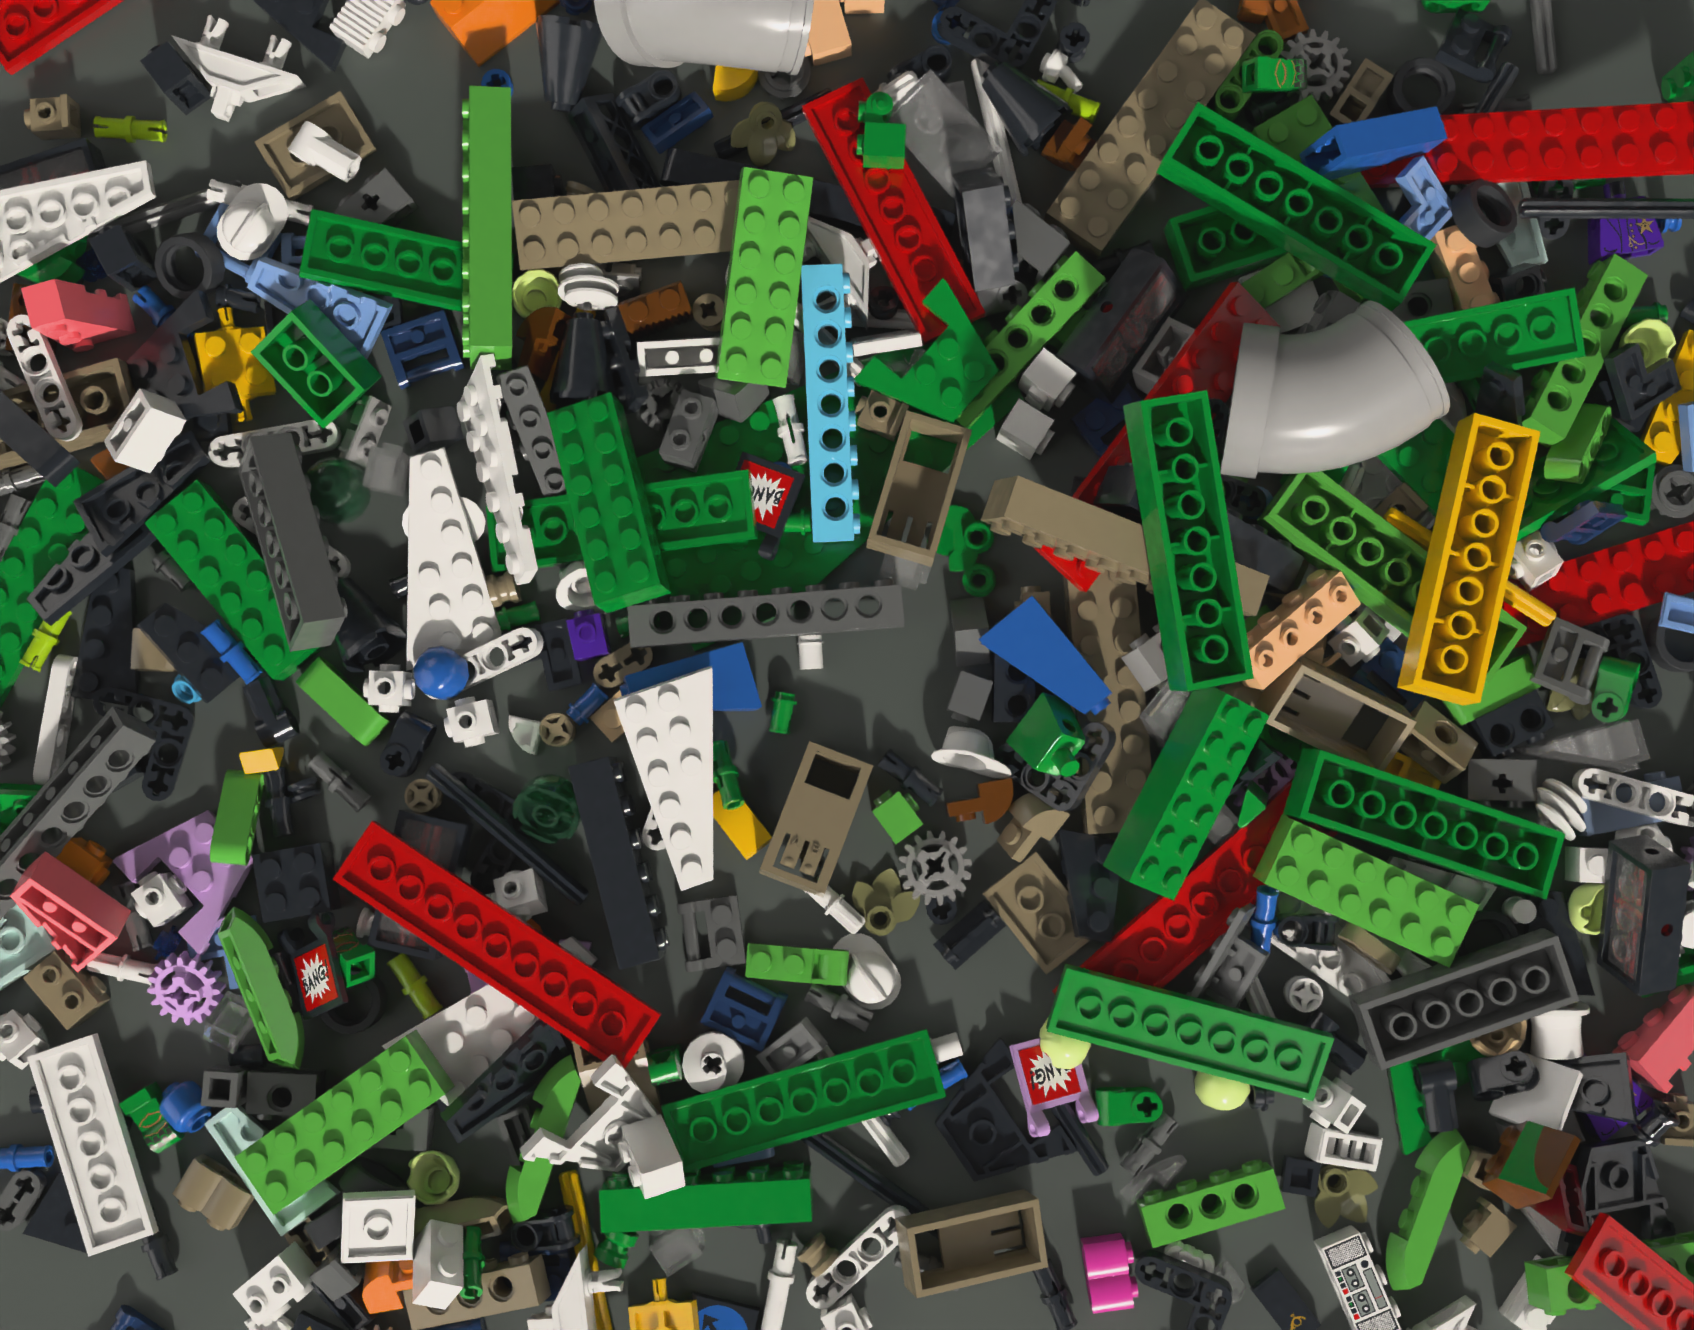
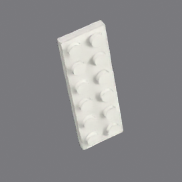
(93, 1144)

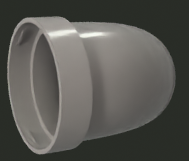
(708, 32)
(1329, 395)

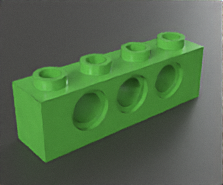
(1262, 1199)

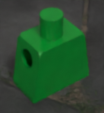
(1049, 737)

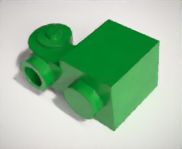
(882, 141)

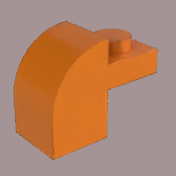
(385, 1284)

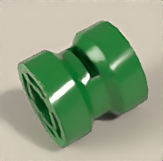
(615, 1248)

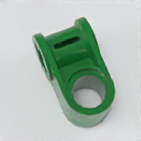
(1616, 681)
(1119, 1105)

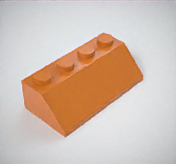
(488, 25)

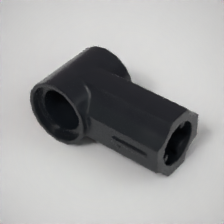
(274, 720)
(1344, 1051)
(1436, 1085)

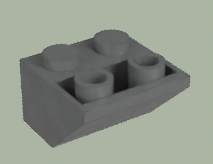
(1036, 243)

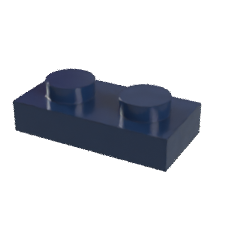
(677, 122)

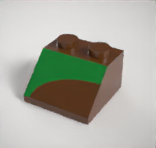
(1529, 1163)

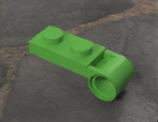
(1280, 279)
(797, 964)

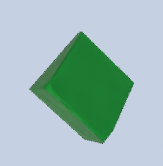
(1253, 804)

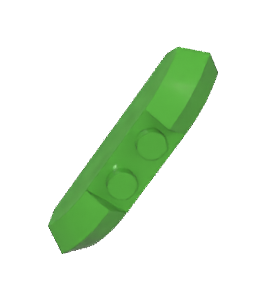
(261, 989)
(558, 1095)
(1421, 1224)

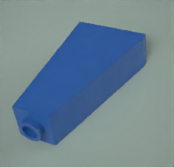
(1374, 142)
(1045, 654)
(731, 673)

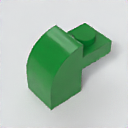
(58, 265)

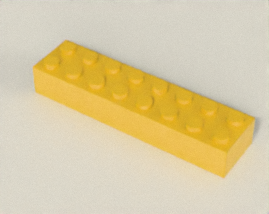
(1469, 560)

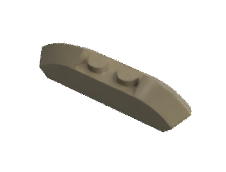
(483, 1211)

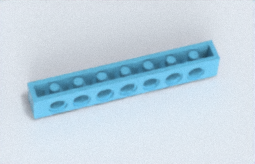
(815, 281)

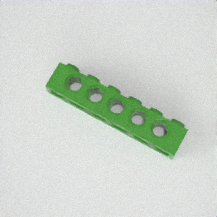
(1085, 284)
(1606, 303)
(1556, 1292)

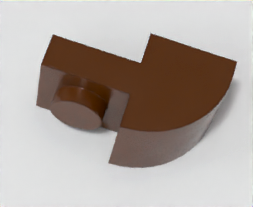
(1069, 145)
(542, 339)
(992, 801)

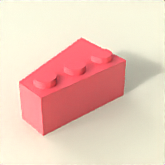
(76, 316)
(70, 909)
(1662, 1040)

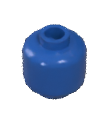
(183, 1107)

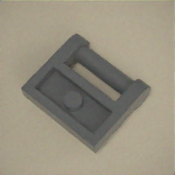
(1560, 655)
(723, 932)

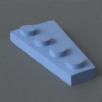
(351, 311)

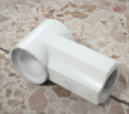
(318, 148)

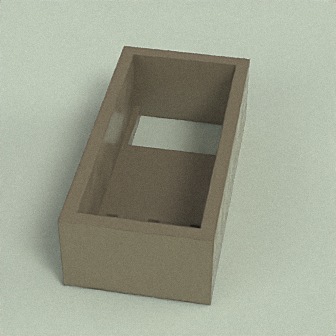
(917, 493)
(1330, 711)
(815, 818)
(968, 1243)

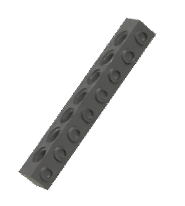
(645, 634)
(71, 796)

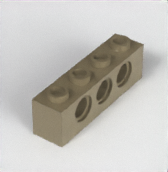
(528, 1290)

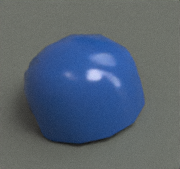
(441, 673)

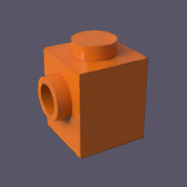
(86, 859)

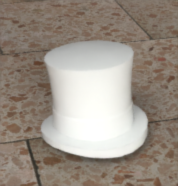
(1558, 1032)

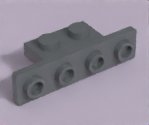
(530, 419)
(1233, 963)

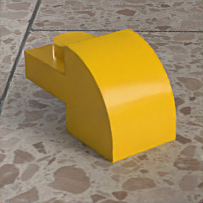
(733, 82)

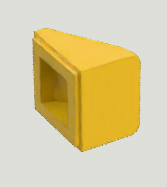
(261, 760)

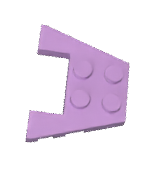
(187, 855)

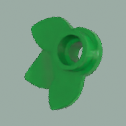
(956, 539)

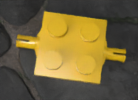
(228, 357)
(664, 1312)

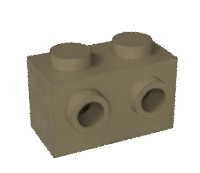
(66, 993)

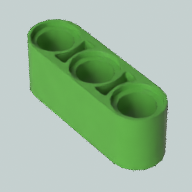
(1232, 86)
(1575, 454)
(1507, 685)
(342, 701)
(237, 817)

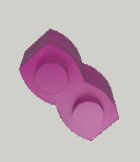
(1108, 1272)

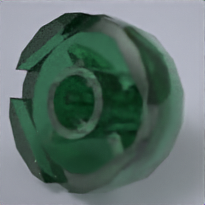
(338, 489)
(552, 808)

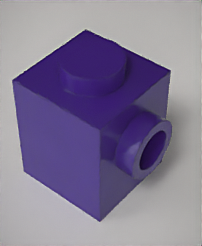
(588, 635)

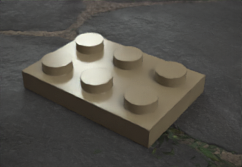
(335, 118)
(1036, 911)

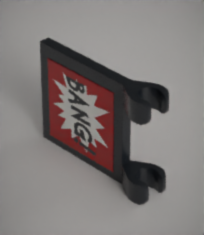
(774, 498)
(315, 967)

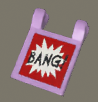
(1049, 1086)

